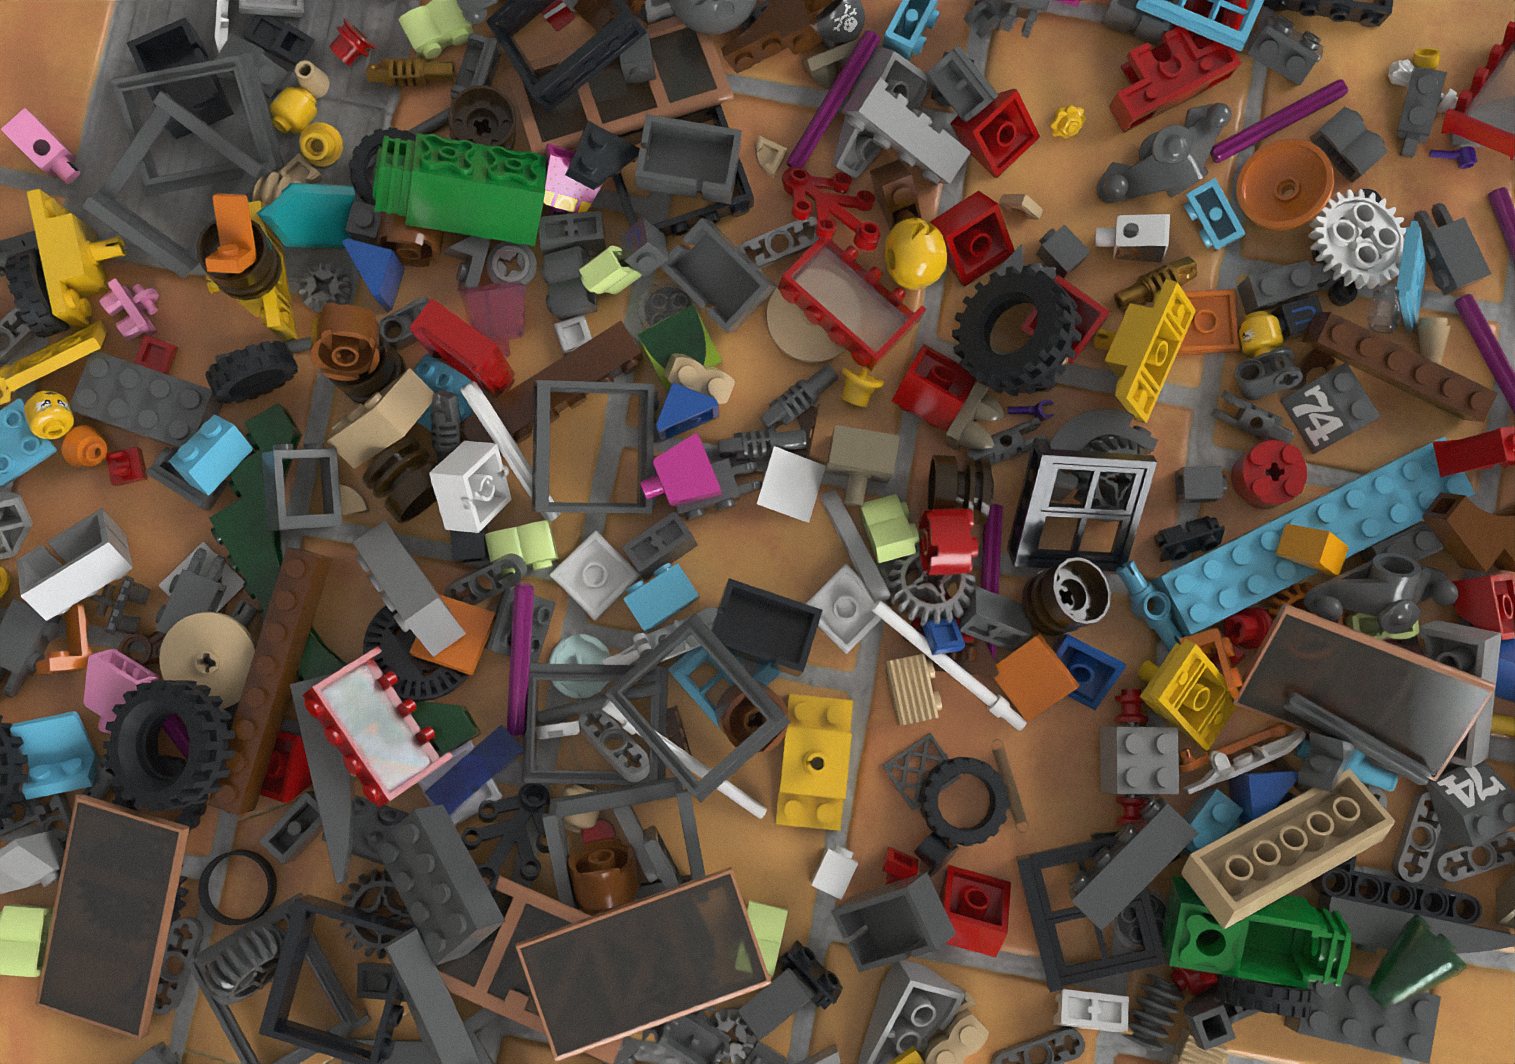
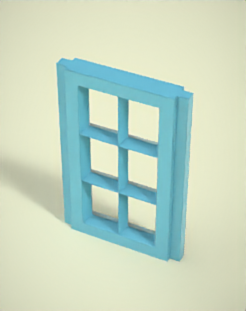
(1206, 26)
(1411, 276)
(696, 657)

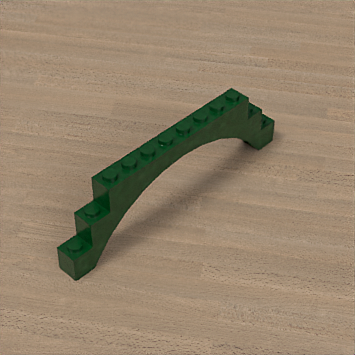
(260, 557)

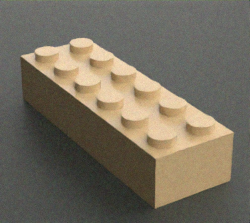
(1286, 849)

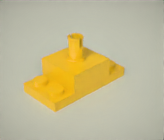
(70, 258)
(275, 306)
(1146, 348)
(1188, 693)
(815, 762)

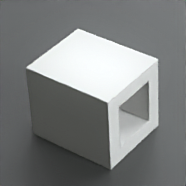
(834, 871)

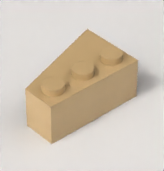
(381, 419)

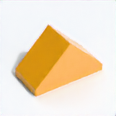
(1312, 548)

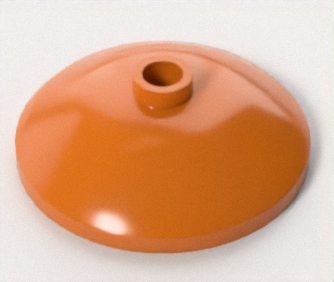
(1279, 168)

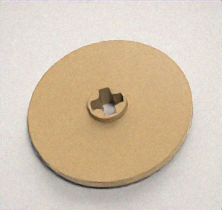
(796, 334)
(203, 635)

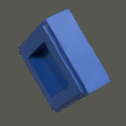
(943, 637)

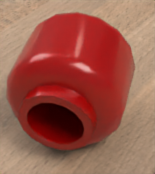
(1193, 981)

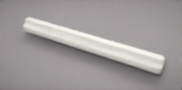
(502, 437)

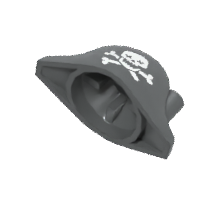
(840, 21)

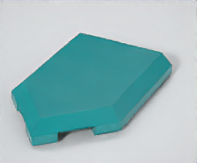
(310, 215)

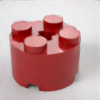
(1267, 491)
(947, 541)

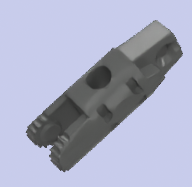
(1265, 428)
(1012, 438)

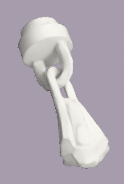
(1400, 74)

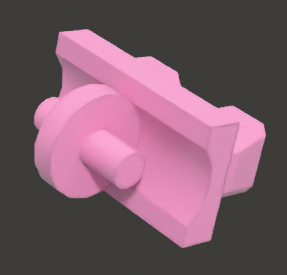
(121, 298)

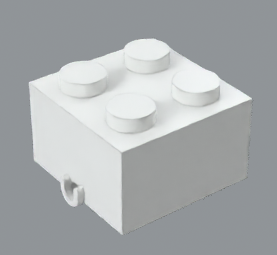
(471, 486)

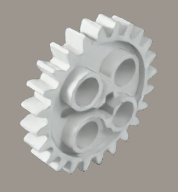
(1358, 239)

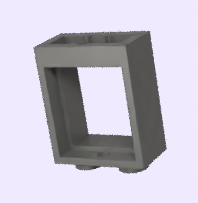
(275, 492)

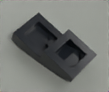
(279, 39)

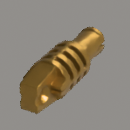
(410, 71)
(1149, 284)

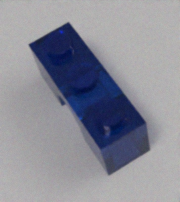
(475, 770)

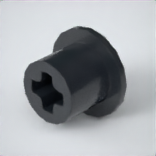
(935, 853)

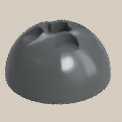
(712, 16)

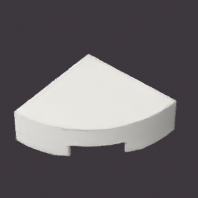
(557, 730)

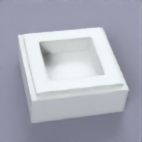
(572, 333)

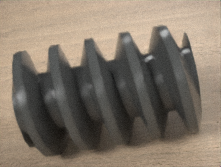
(1154, 1013)

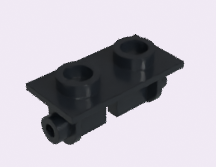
(1203, 535)
(819, 978)

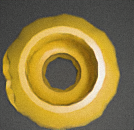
(914, 254)

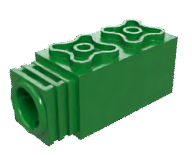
(461, 187)
(1276, 945)

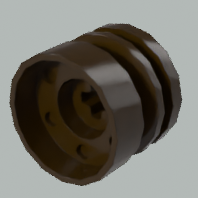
(480, 110)
(255, 279)
(389, 368)
(403, 478)
(961, 488)
(1066, 597)

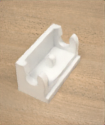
(1092, 1011)

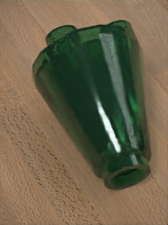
(1413, 964)

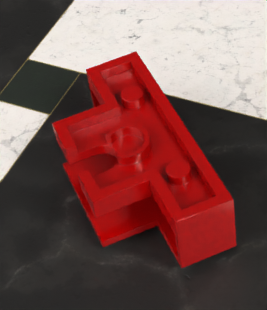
(1169, 76)

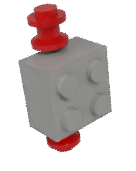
(1137, 758)

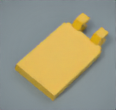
(50, 358)

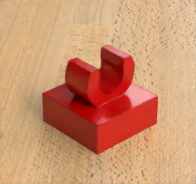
(126, 466)
(898, 865)

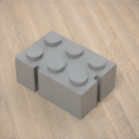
(94, 557)

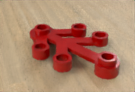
(799, 182)

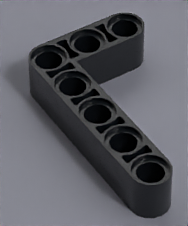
(1410, 899)

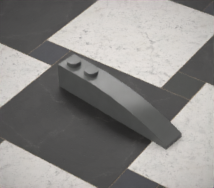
(331, 784)
(1378, 927)
(429, 1001)

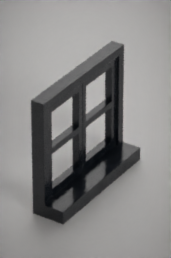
(1035, 505)
(1045, 920)

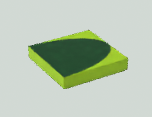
(678, 334)

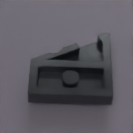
(599, 156)

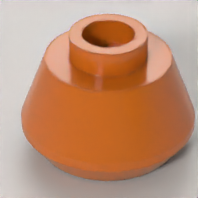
(84, 446)

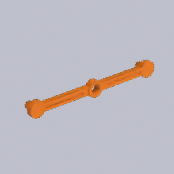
(1191, 763)

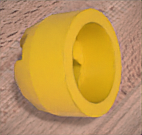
(1426, 58)

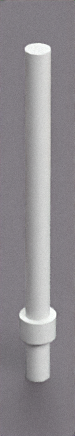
(996, 703)
(694, 766)

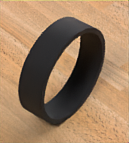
(204, 893)

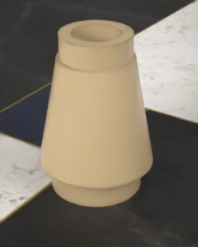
(312, 79)
(1433, 338)

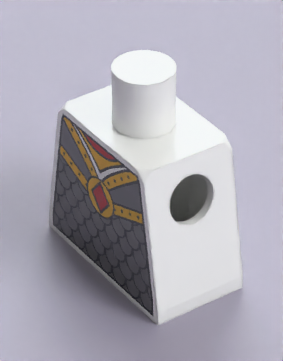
(1137, 237)

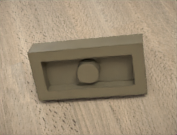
(823, 65)
(965, 430)

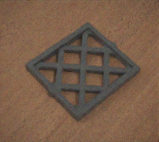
(900, 785)

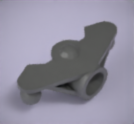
(1168, 158)
(1385, 589)

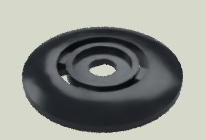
(408, 668)

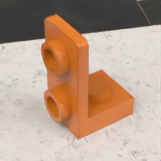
(235, 235)
(1213, 642)
(78, 648)

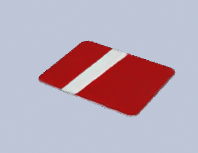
(558, 15)

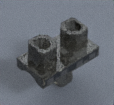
(118, 619)

